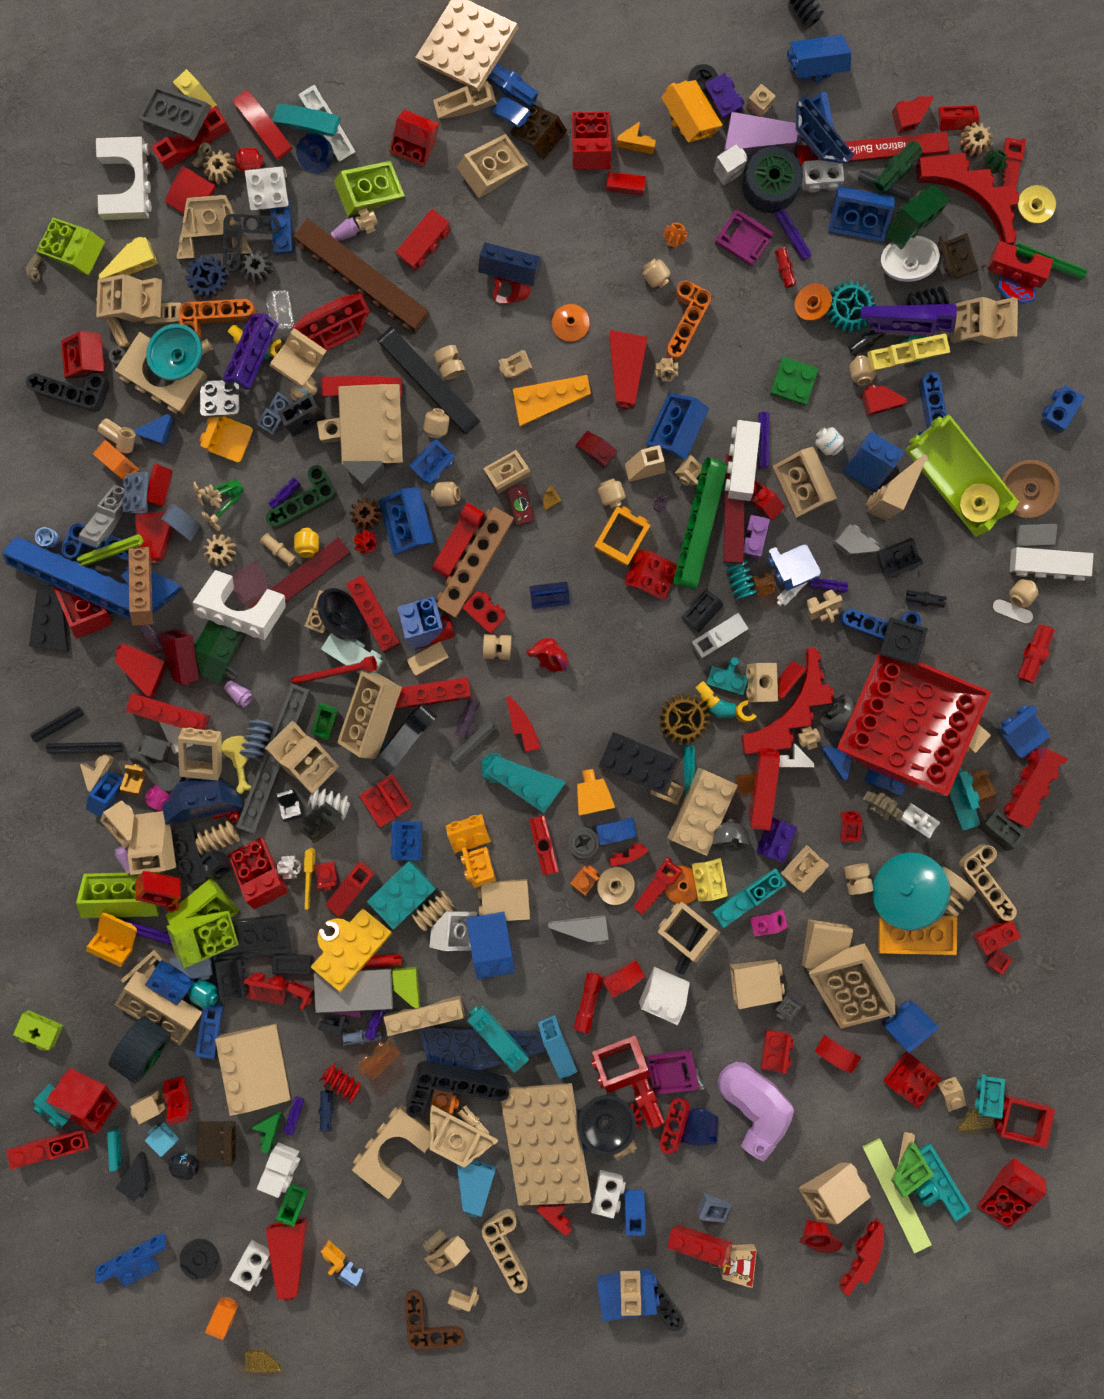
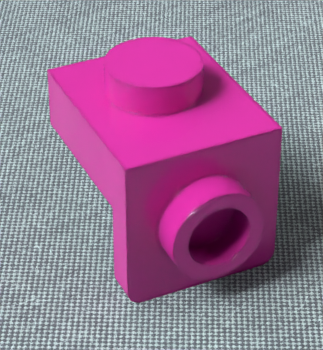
(156, 797)

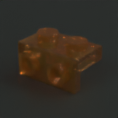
(383, 1056)

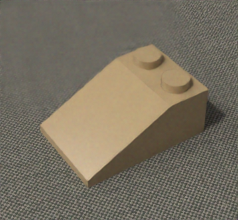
(491, 165)

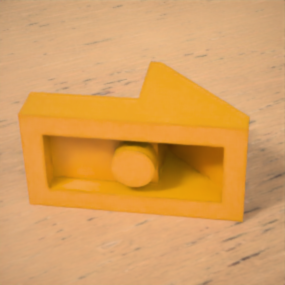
(631, 141)

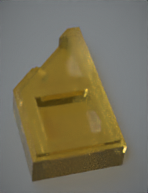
(974, 1121)
(260, 1362)

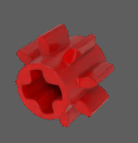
(365, 542)

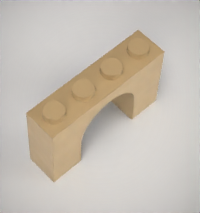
(177, 395)
(370, 1165)

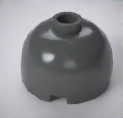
(839, 714)
(730, 836)

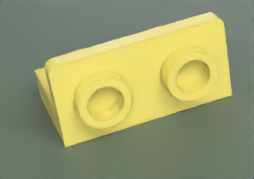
(709, 880)

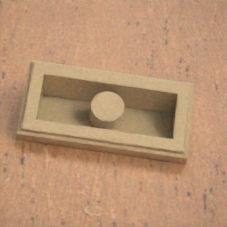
(427, 659)

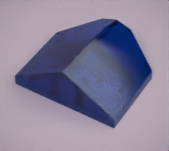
(700, 1128)

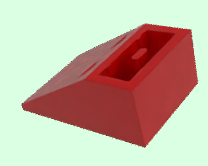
(591, 140)
(257, 873)
(1013, 1193)

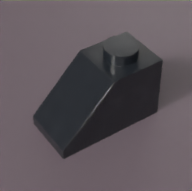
(135, 1179)

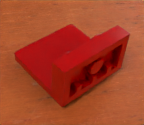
(266, 989)
(912, 1079)

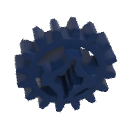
(214, 273)

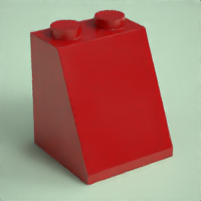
(83, 1100)

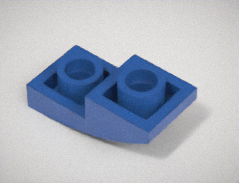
(511, 111)

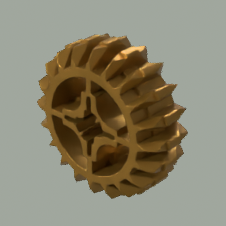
(672, 730)

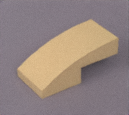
(630, 1293)

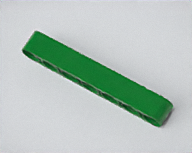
(700, 523)

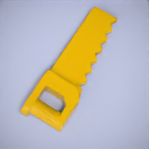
(309, 863)

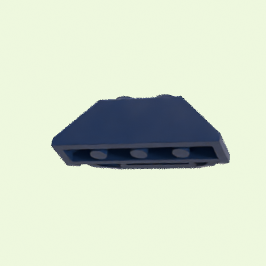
(819, 134)
(200, 799)

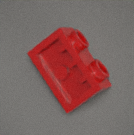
(776, 1051)

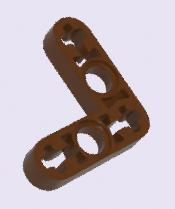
(420, 1330)

